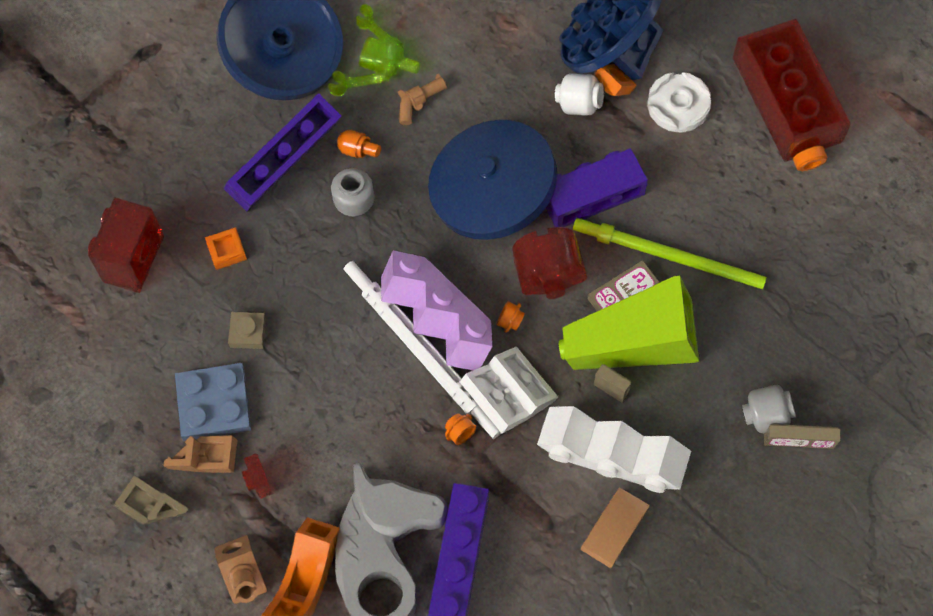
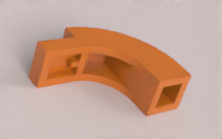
(306, 570)

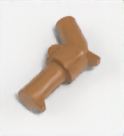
(416, 97)

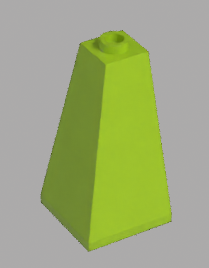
(636, 331)

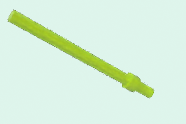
(606, 233)

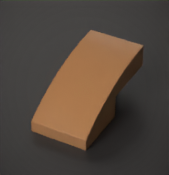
(615, 527)

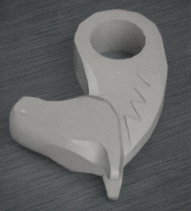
(371, 524)

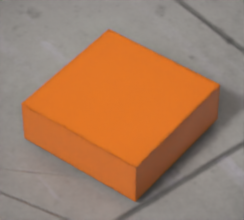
(225, 248)

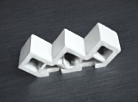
(614, 449)

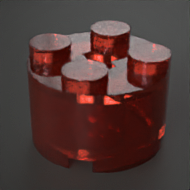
(548, 262)

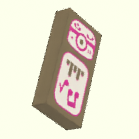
(623, 286)
(802, 436)

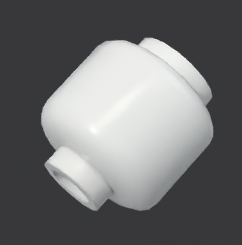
(579, 94)

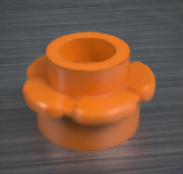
(510, 316)
(459, 428)

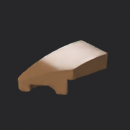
(205, 454)

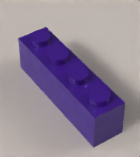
(282, 152)
(459, 551)

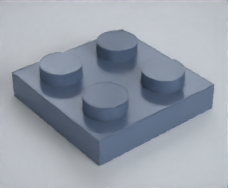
(212, 401)

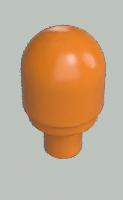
(357, 144)

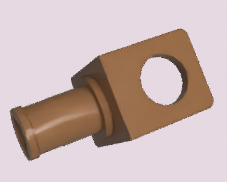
(240, 570)

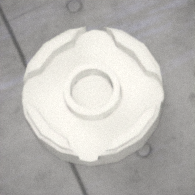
(679, 102)

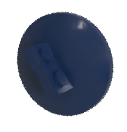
(611, 33)

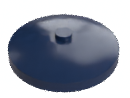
(280, 45)
(493, 179)

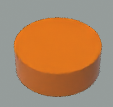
(810, 158)

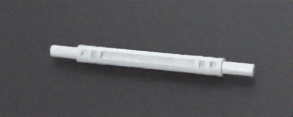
(420, 347)

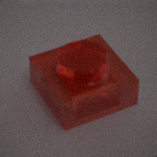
(255, 476)

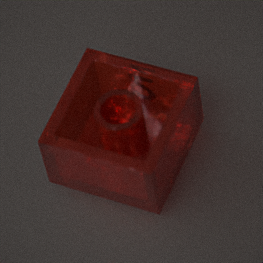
(126, 244)

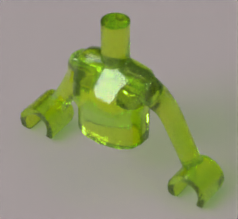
(378, 55)

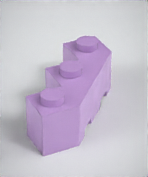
(438, 308)

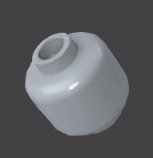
(352, 192)
(768, 407)

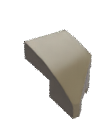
(147, 504)

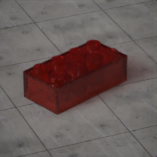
(790, 89)

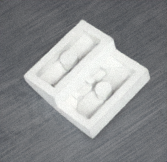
(508, 389)

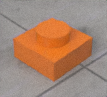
(615, 80)

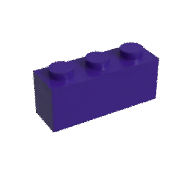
(596, 188)

